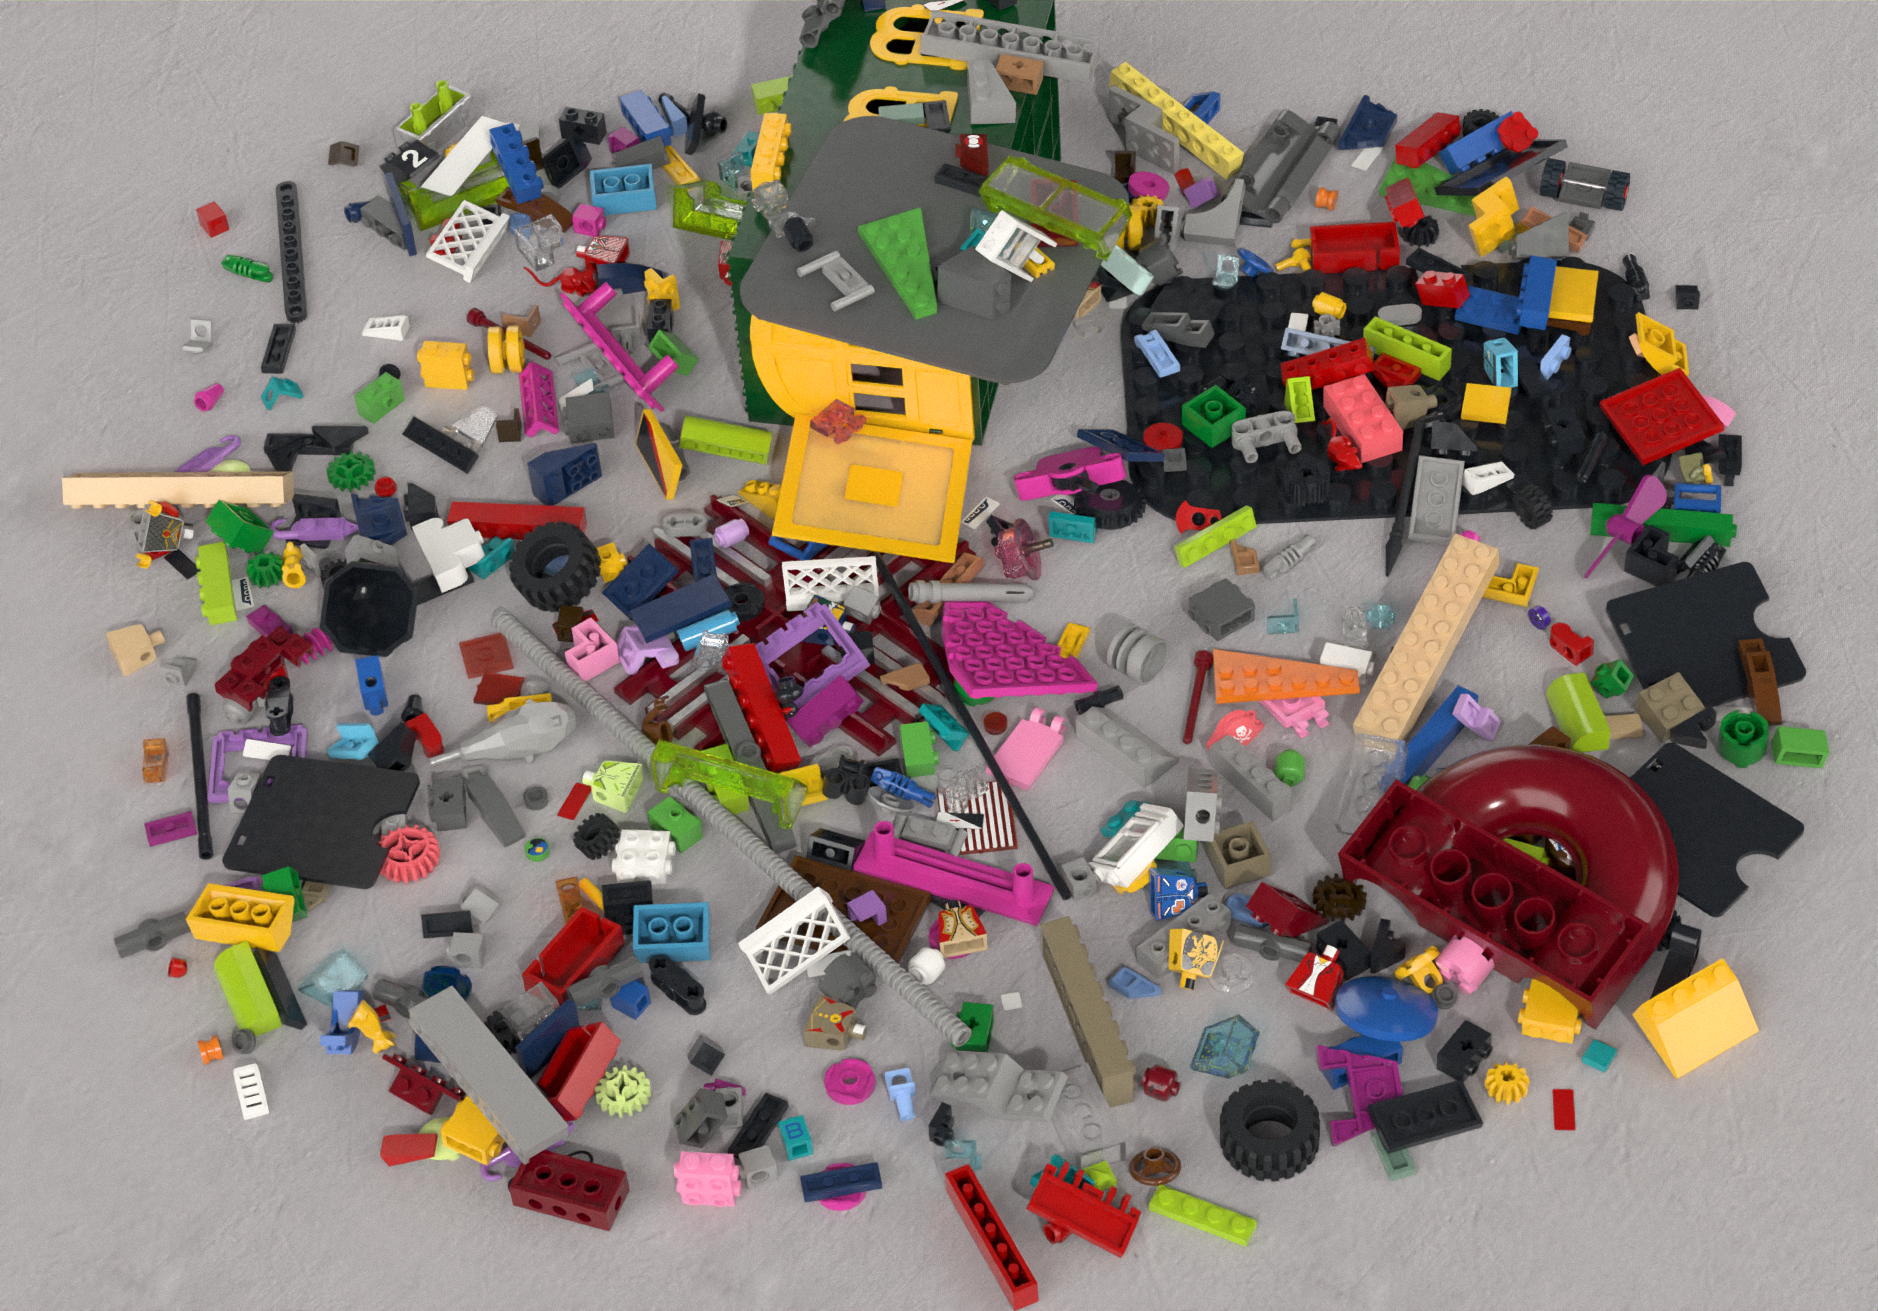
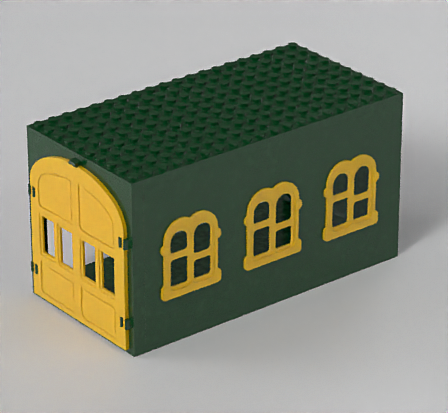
(852, 71)

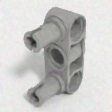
(1264, 431)

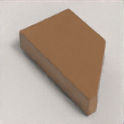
(1244, 559)
(907, 678)

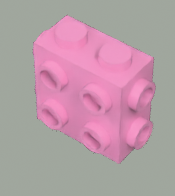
(707, 1178)

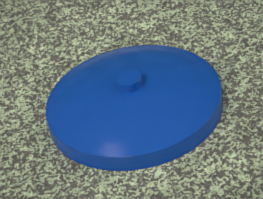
(1386, 1008)

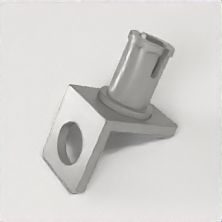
(628, 334)

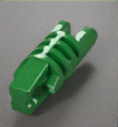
(247, 268)

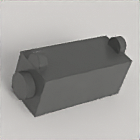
(647, 152)

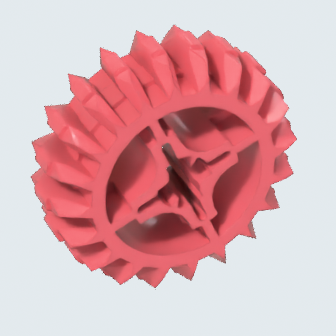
(421, 850)

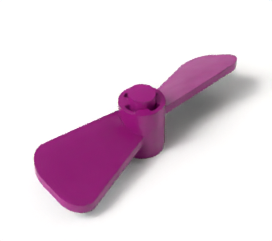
(1628, 527)

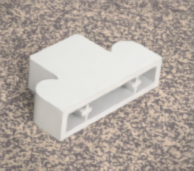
(449, 550)

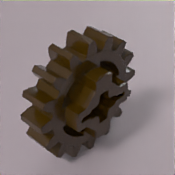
(1341, 898)

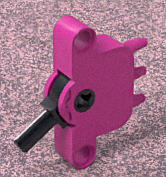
(1070, 473)

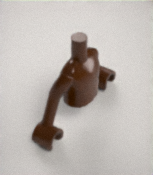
(657, 730)

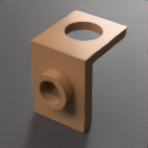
(526, 324)

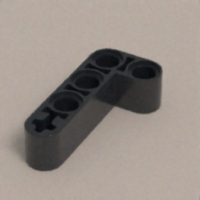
(1680, 958)

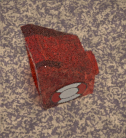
(973, 153)

